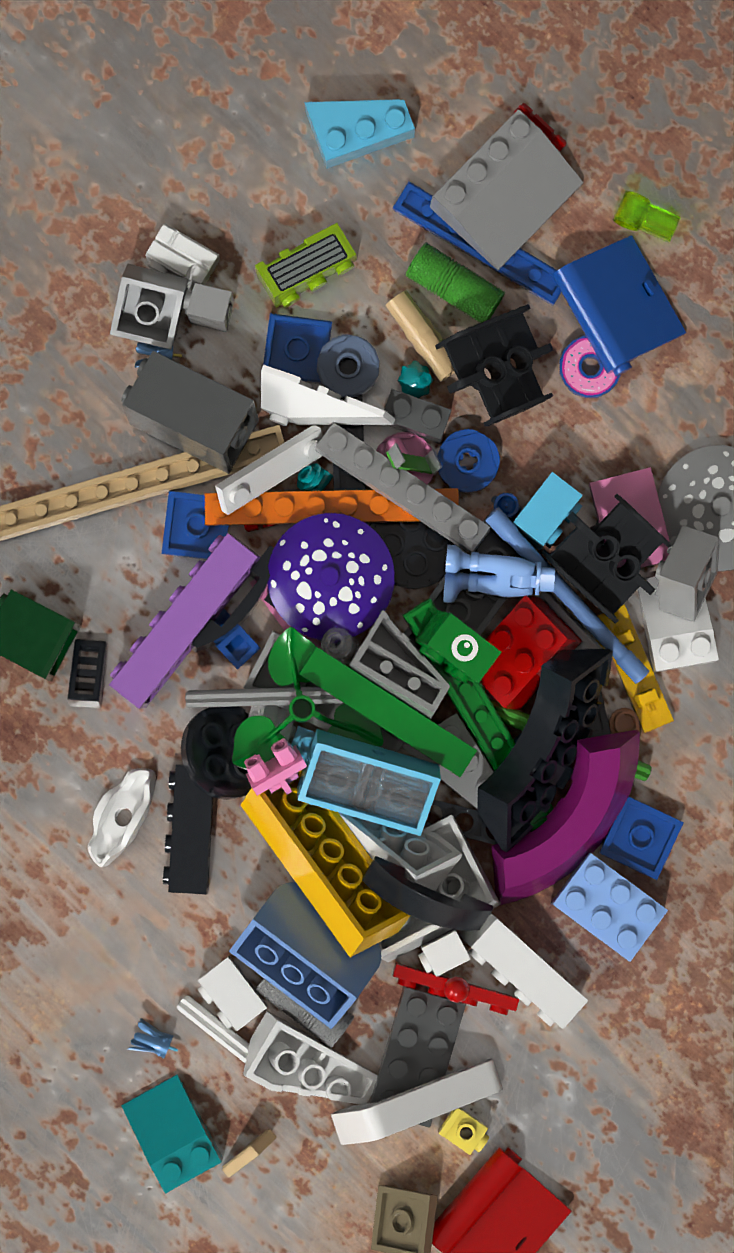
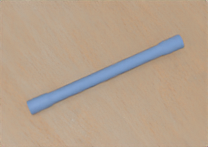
(624, 658)

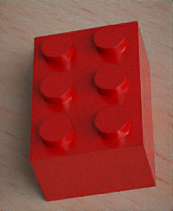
(526, 641)

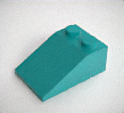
(172, 1134)

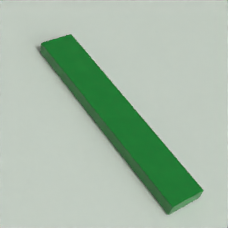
(387, 711)

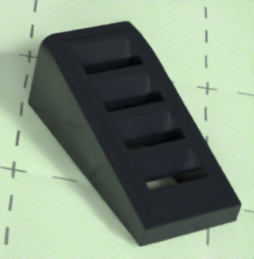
(87, 700)

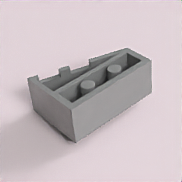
(399, 668)
(475, 773)

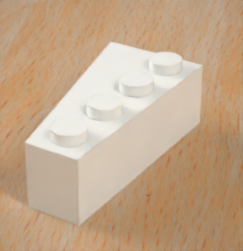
(525, 970)

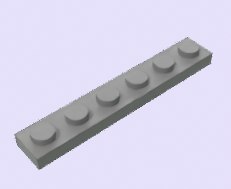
(402, 488)

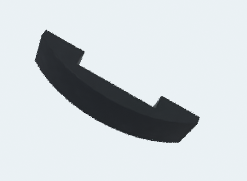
(213, 632)
(422, 902)

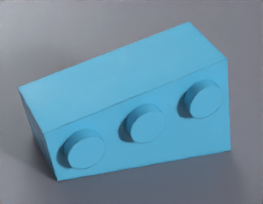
(357, 127)

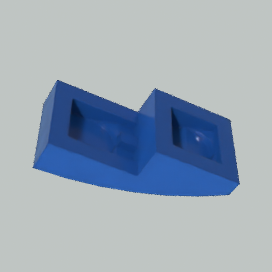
(237, 646)

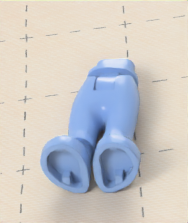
(513, 575)

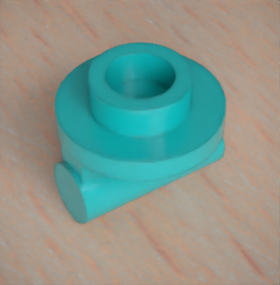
(313, 478)

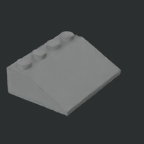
(506, 190)

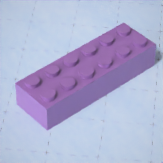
(174, 631)

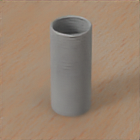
(294, 1010)

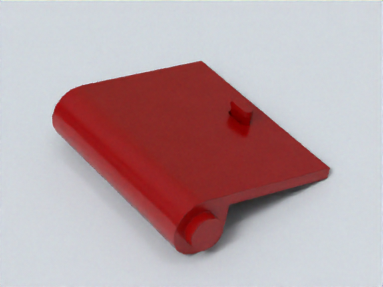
(499, 1211)

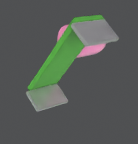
(401, 459)

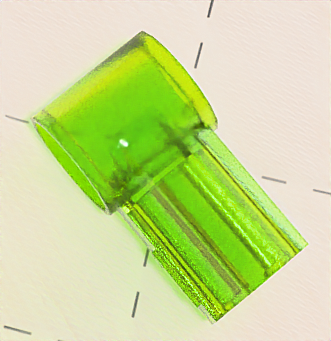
(638, 213)

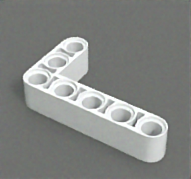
(416, 1105)

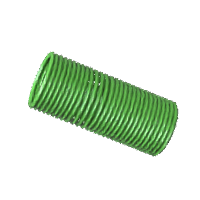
(465, 288)

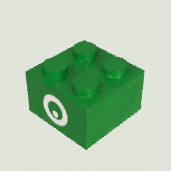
(457, 646)

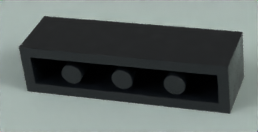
(190, 838)

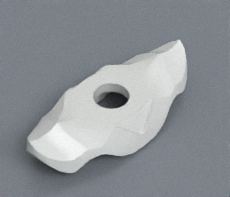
(108, 836)

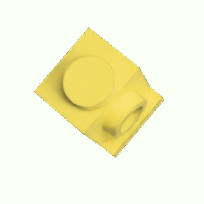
(455, 1122)

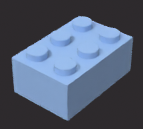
(609, 906)

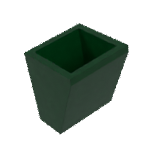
(34, 635)

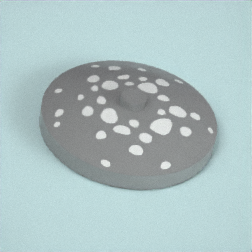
(701, 496)

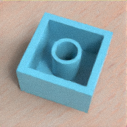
(546, 511)

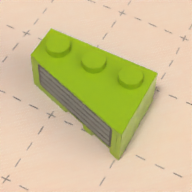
(306, 266)

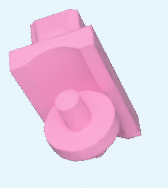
(277, 771)

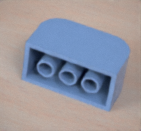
(302, 956)

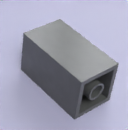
(190, 411)

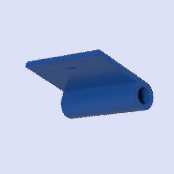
(618, 304)

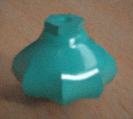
(415, 379)

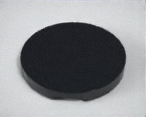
(416, 552)
(209, 749)

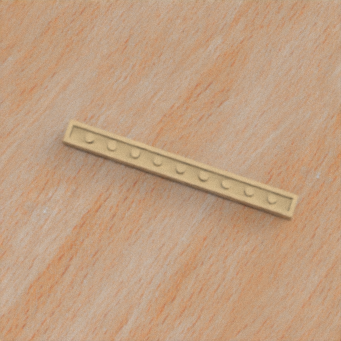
(124, 487)

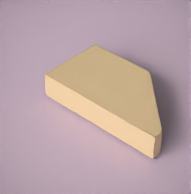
(249, 1153)

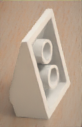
(673, 639)

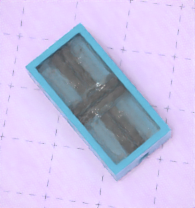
(368, 782)

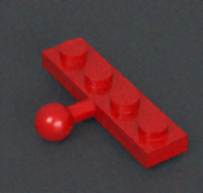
(455, 989)

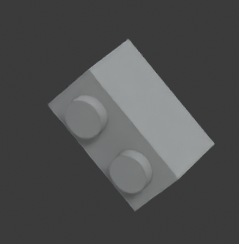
(209, 307)

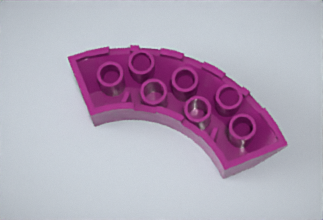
(576, 824)

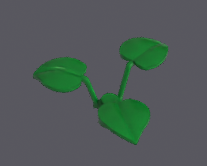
(285, 661)

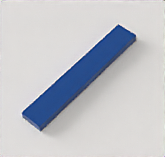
(520, 268)

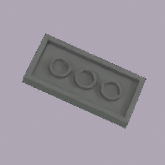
(418, 1043)

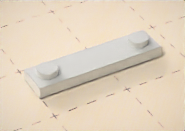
(269, 470)

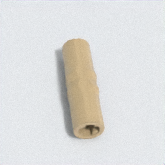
(421, 334)

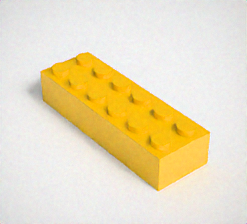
(325, 865)

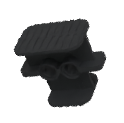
(491, 347)
(596, 570)

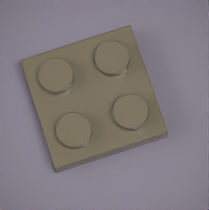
(403, 1221)

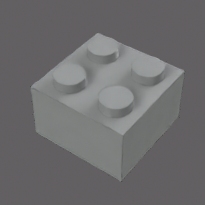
(149, 306)
(687, 572)

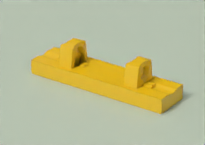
(651, 705)

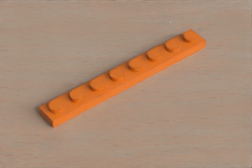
(295, 506)

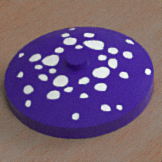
(330, 575)

